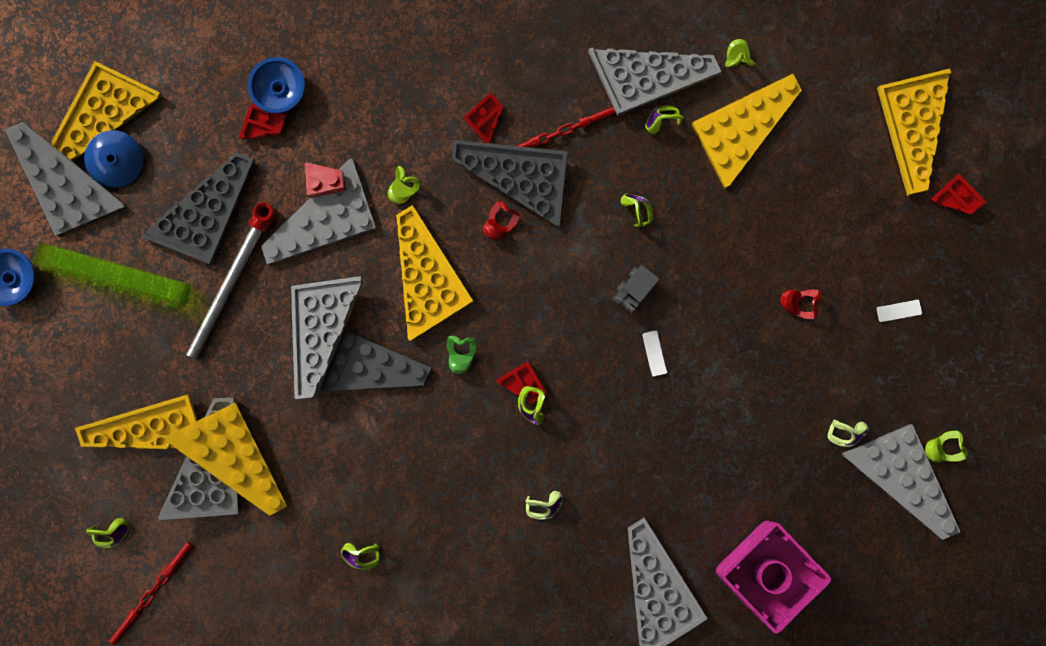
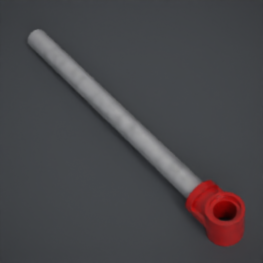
(259, 225)

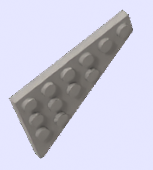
(642, 78)
(62, 188)
(323, 221)
(318, 323)
(904, 472)
(198, 491)
(661, 597)

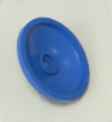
(269, 76)
(127, 161)
(20, 267)

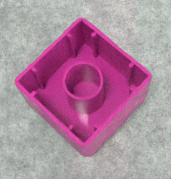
(772, 575)

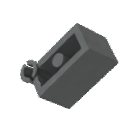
(636, 288)

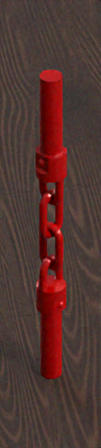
(583, 122)
(135, 613)

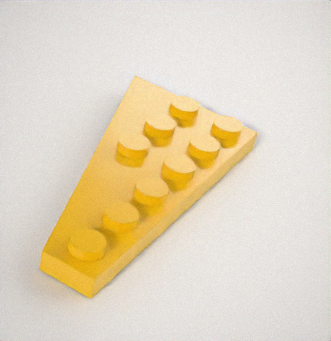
(140, 427)

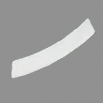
(899, 310)
(654, 353)

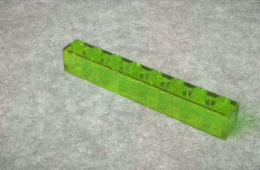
(111, 274)

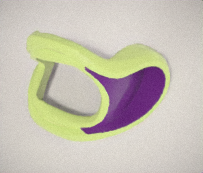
(858, 433)
(553, 506)

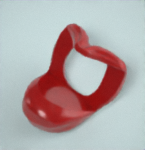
(495, 231)
(791, 298)

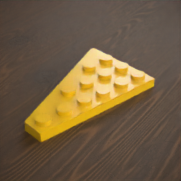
(101, 105)
(913, 120)
(739, 128)
(428, 279)
(228, 451)

